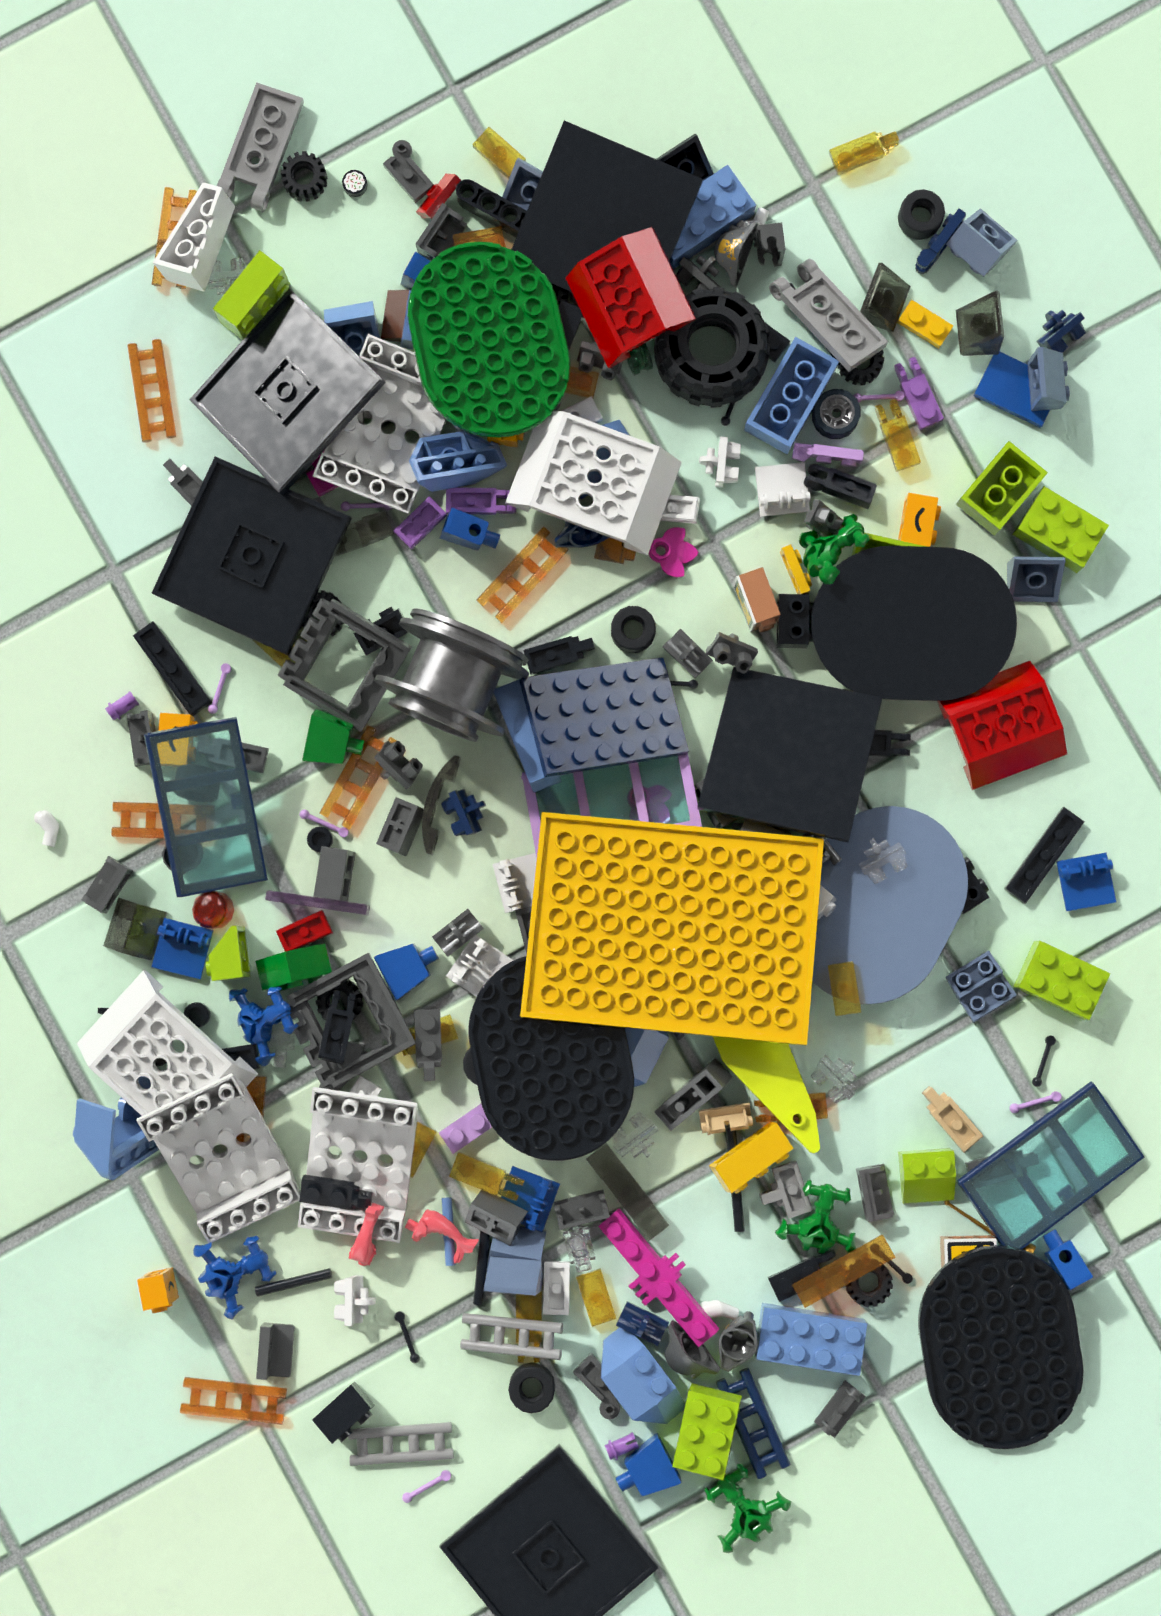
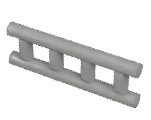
(524, 1327)
(412, 1431)

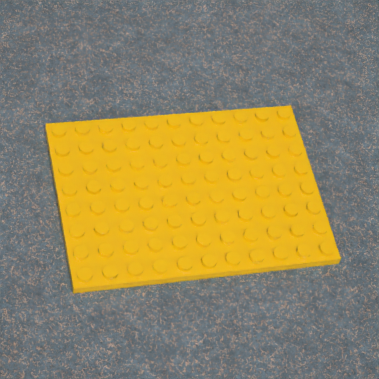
(673, 928)

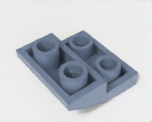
(981, 986)

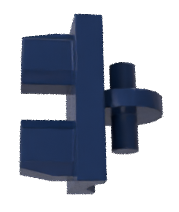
(1069, 325)
(467, 811)
(642, 1323)

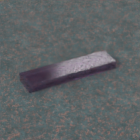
(317, 902)

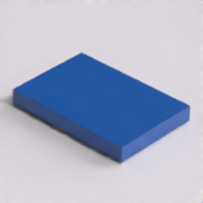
(1007, 388)

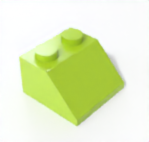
(230, 956)
(927, 1175)

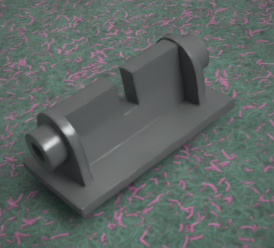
(839, 1409)

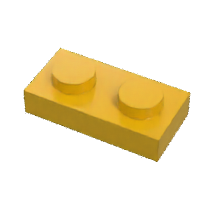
(925, 324)
(792, 561)

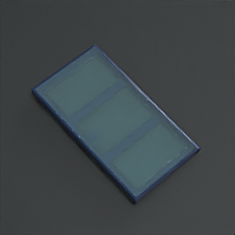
(206, 806)
(1050, 1168)

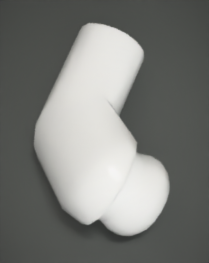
(760, 217)
(49, 825)
(718, 1309)

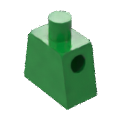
(330, 739)

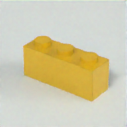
(751, 1158)

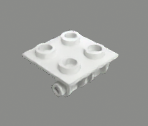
(782, 489)
(516, 881)
(477, 965)

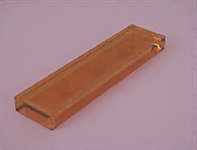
(843, 1271)

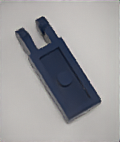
(938, 242)

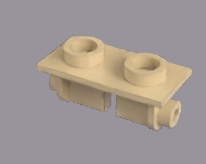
(714, 1119)

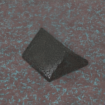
(885, 298)
(981, 326)
(134, 929)

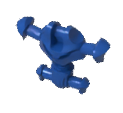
(258, 1022)
(225, 1276)

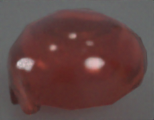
(213, 910)

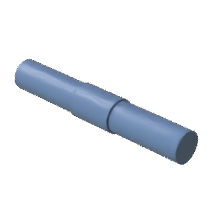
(449, 1244)

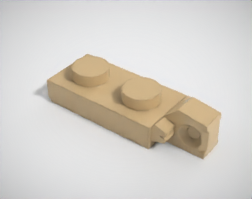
(952, 1119)

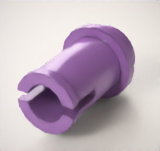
(121, 706)
(619, 1446)

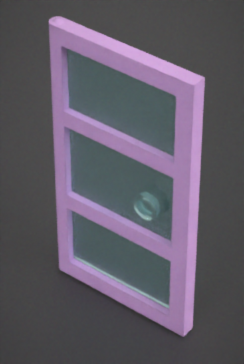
(635, 791)

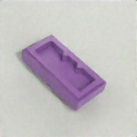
(420, 522)

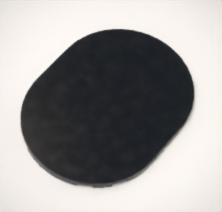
(914, 623)
(547, 1082)
(1000, 1347)

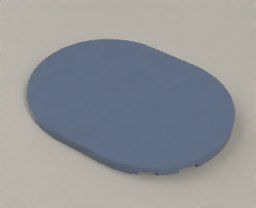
(901, 923)

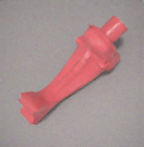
(437, 1223)
(363, 1248)

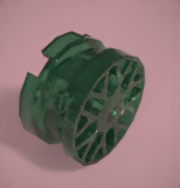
(636, 360)

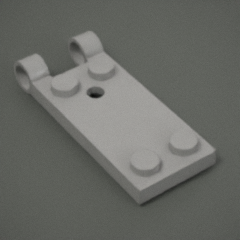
(264, 135)
(835, 325)

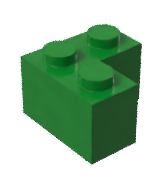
(293, 966)

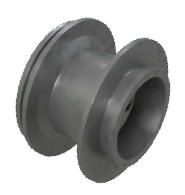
(452, 675)

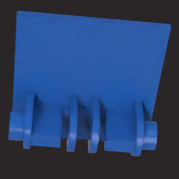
(1086, 881)
(182, 948)
(534, 1196)

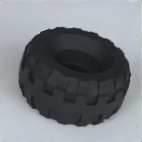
(719, 383)

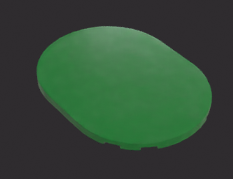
(488, 339)

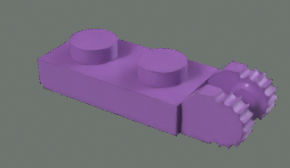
(919, 395)
(477, 501)

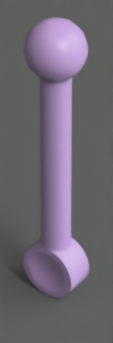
(899, 395)
(345, 506)
(226, 669)
(343, 832)
(1055, 1096)
(445, 1476)

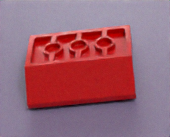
(629, 294)
(1006, 726)

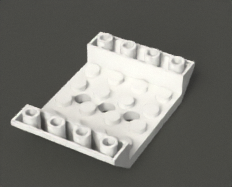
(363, 455)
(625, 501)
(138, 1032)
(376, 1128)
(227, 1186)

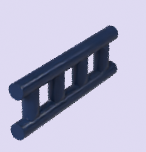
(768, 1430)

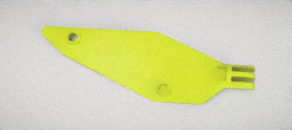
(775, 1080)

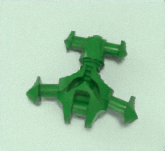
(824, 552)
(818, 1229)
(750, 1516)

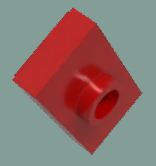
(437, 195)
(304, 931)

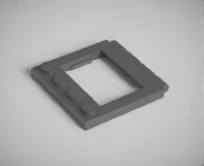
(305, 653)
(379, 1002)

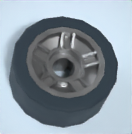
(837, 401)

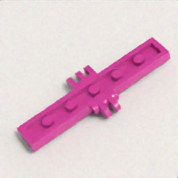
(658, 1278)

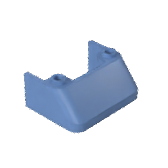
(112, 1142)

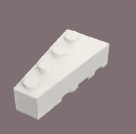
(196, 239)

